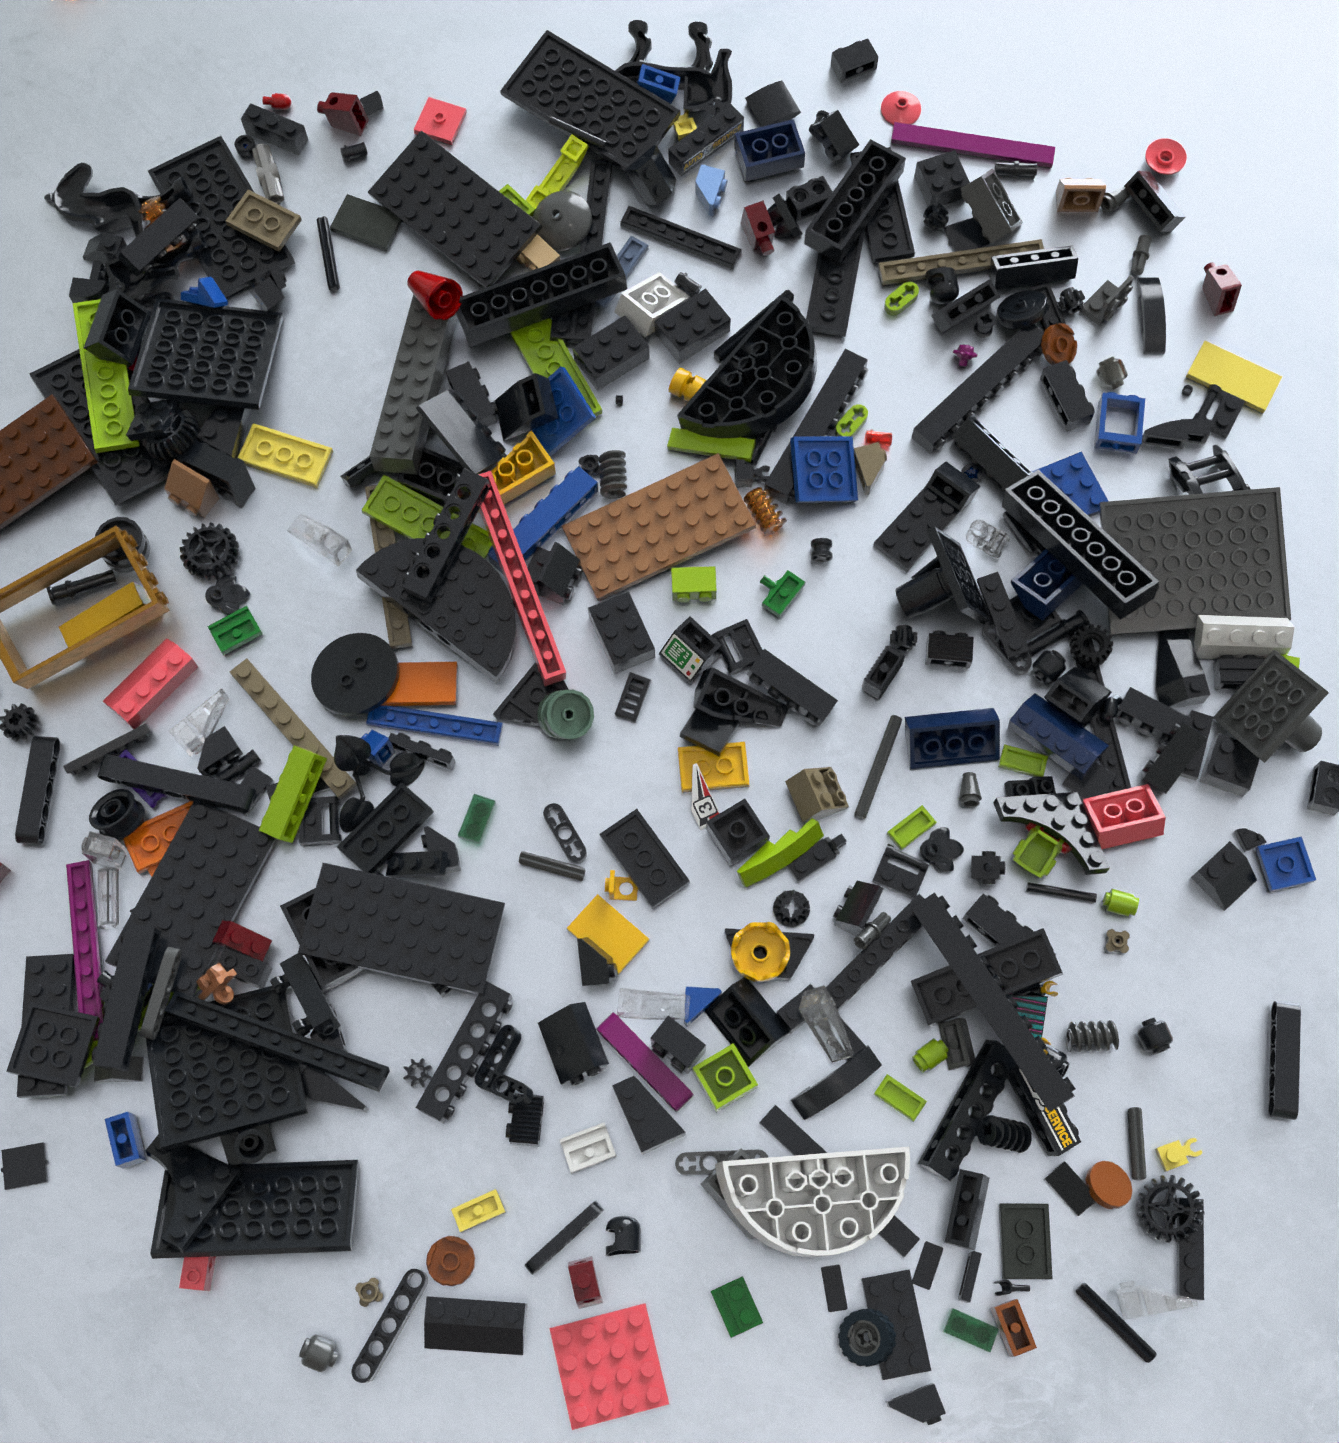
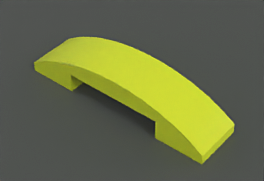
(562, 171)

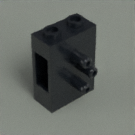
(573, 1044)

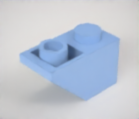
(709, 187)

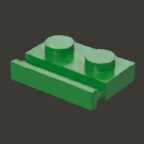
(235, 630)
(736, 1307)

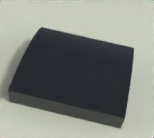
(773, 104)

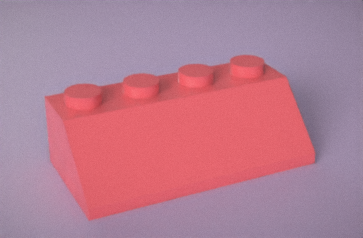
(151, 683)

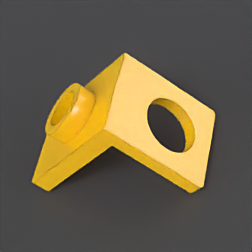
(612, 886)

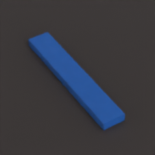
(436, 724)

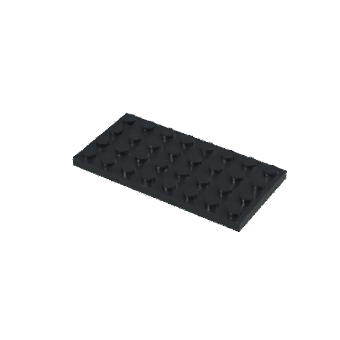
(591, 96)
(215, 191)
(455, 210)
(120, 471)
(197, 887)
(402, 928)
(272, 1211)

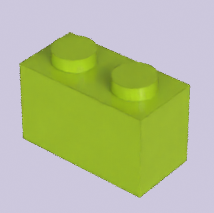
(694, 584)

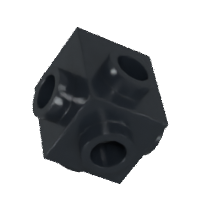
(978, 867)

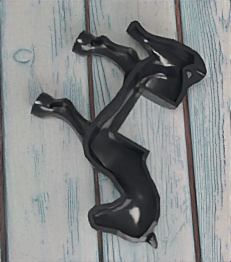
(699, 85)
(118, 210)

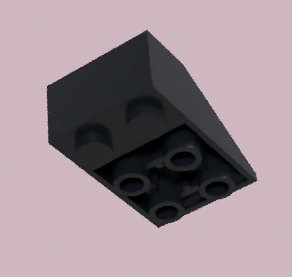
(526, 406)

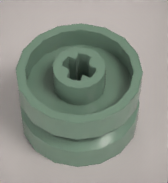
(578, 714)

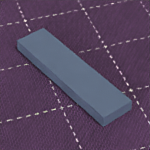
(629, 258)

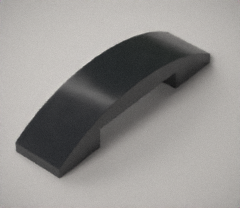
(1153, 315)
(837, 1083)

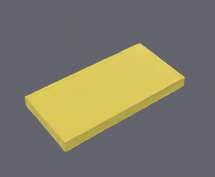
(1234, 376)
(285, 455)

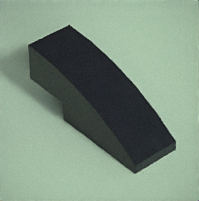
(1178, 432)

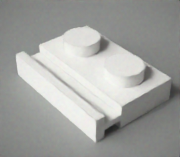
(587, 1148)

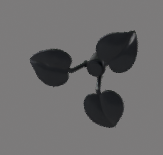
(352, 755)

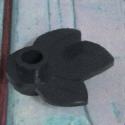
(230, 594)
(944, 847)

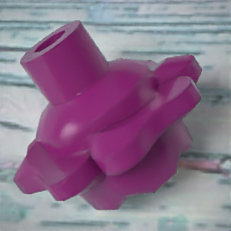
(965, 353)

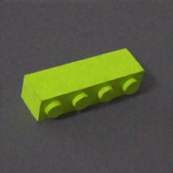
(292, 794)

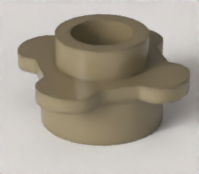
(1112, 946)
(362, 1289)

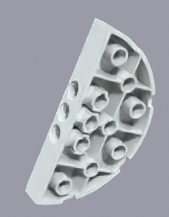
(816, 1200)

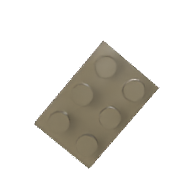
(263, 220)

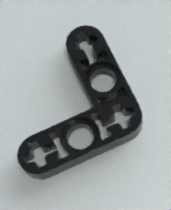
(497, 1077)

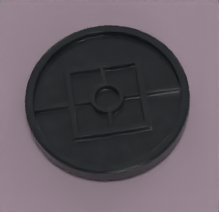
(355, 674)

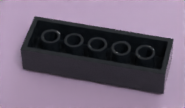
(854, 201)
(1017, 963)

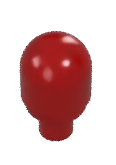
(278, 101)

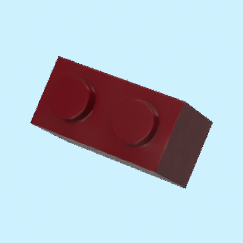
(242, 940)

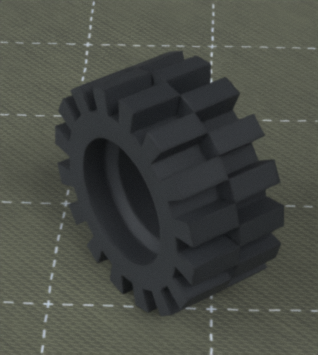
(1091, 633)

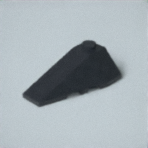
(1179, 672)
(733, 700)

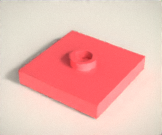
(440, 120)

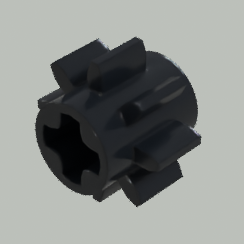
(936, 217)
(1071, 300)
(903, 638)
(424, 1074)

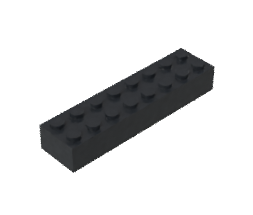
(541, 294)
(1080, 544)

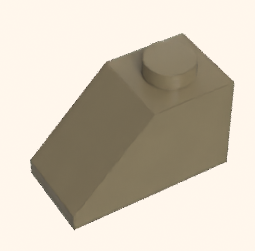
(869, 464)

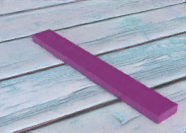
(972, 144)
(85, 939)

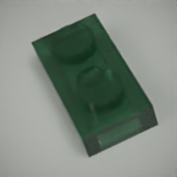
(477, 819)
(970, 1330)

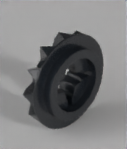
(782, 914)

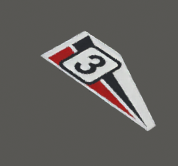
(702, 803)

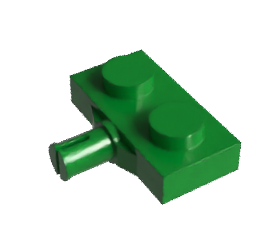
(781, 592)

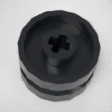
(117, 559)

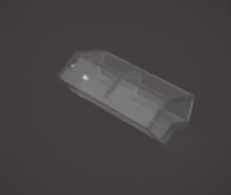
(104, 897)

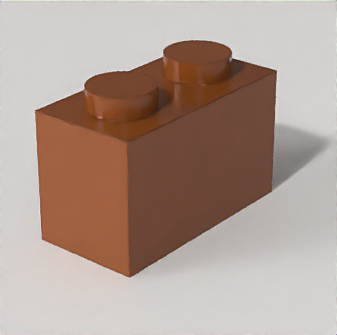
(1013, 1328)

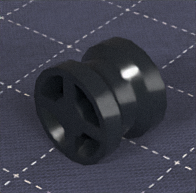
(821, 550)

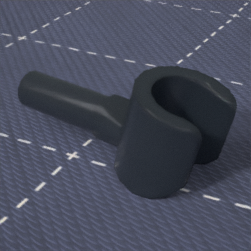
(1008, 1287)

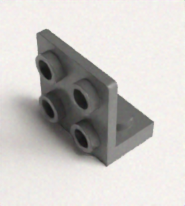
(1106, 300)

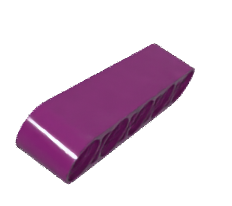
(645, 1062)

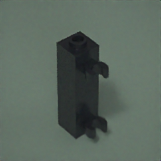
(310, 995)

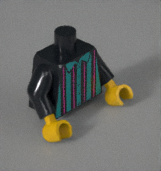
(1033, 1005)

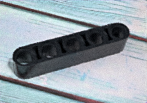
(37, 790)
(1284, 1060)
(380, 1334)

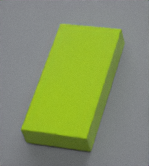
(1023, 761)
(911, 828)
(900, 1098)

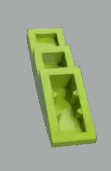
(776, 856)

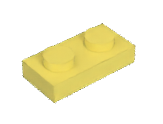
(478, 1210)

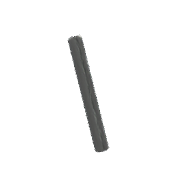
(878, 766)

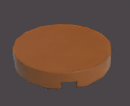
(1059, 344)
(1109, 1185)
(450, 1261)

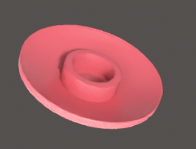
(894, 112)
(1168, 150)

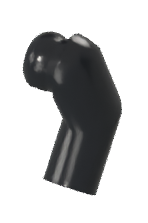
(1111, 707)

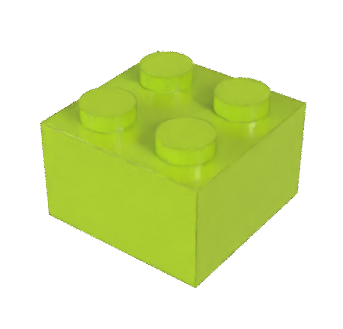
(724, 1077)

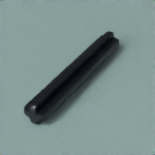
(328, 253)
(1116, 1322)

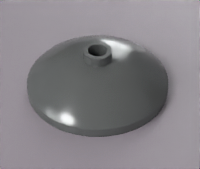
(571, 224)

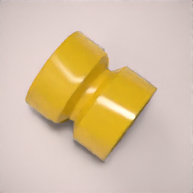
(684, 384)

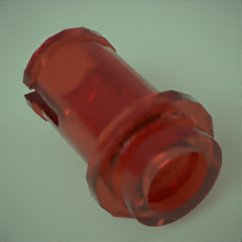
(883, 438)

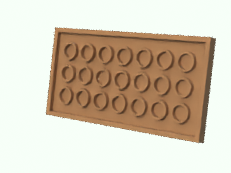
(658, 527)

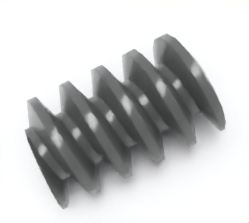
(611, 474)
(1092, 1034)

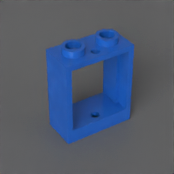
(1118, 441)

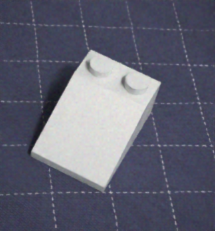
(649, 302)

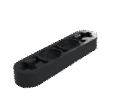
(564, 1237)

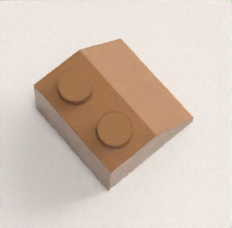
(1079, 195)
(190, 490)

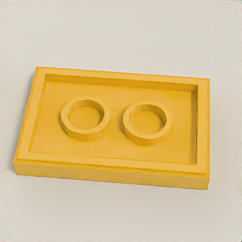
(719, 772)
(609, 931)

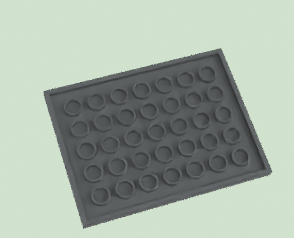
(1207, 553)

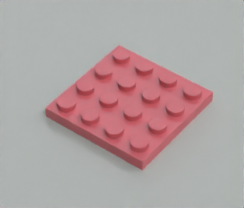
(609, 1366)

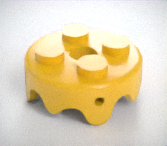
(760, 935)

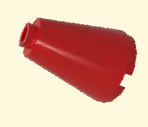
(436, 294)

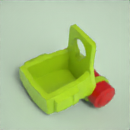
(1039, 851)

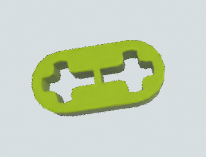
(898, 295)
(848, 418)

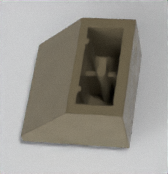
(816, 793)

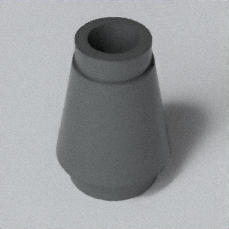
(1114, 199)
(969, 792)

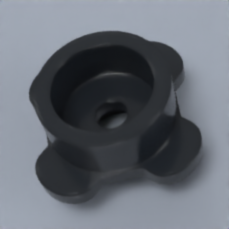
(590, 459)

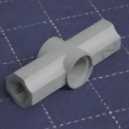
(268, 173)

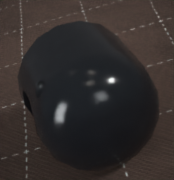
(944, 290)
(627, 1235)

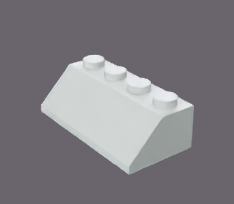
(1242, 636)

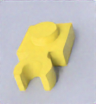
(684, 126)
(1174, 1155)

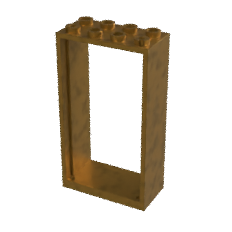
(59, 569)

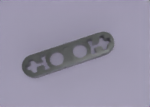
(161, 993)
(718, 1155)

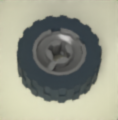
(879, 1330)

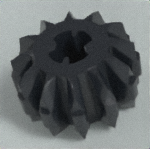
(19, 722)

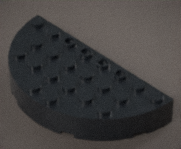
(758, 380)
(468, 612)

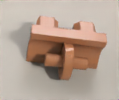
(216, 983)

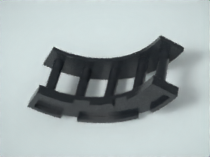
(1181, 472)

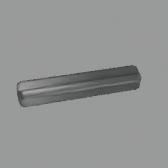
(552, 865)
(1137, 1143)

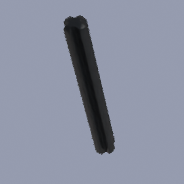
(729, 345)

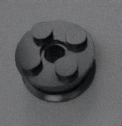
(117, 814)

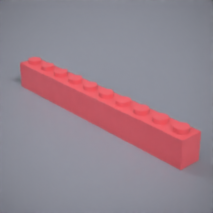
(521, 586)

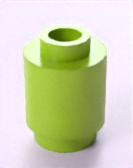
(1120, 902)
(930, 1055)

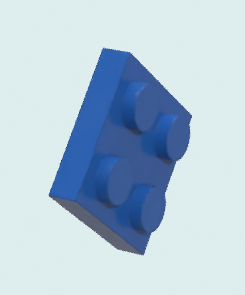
(1285, 864)

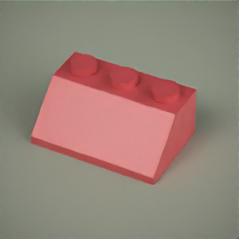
(1125, 816)

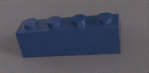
(1044, 585)
(1057, 736)
(952, 738)

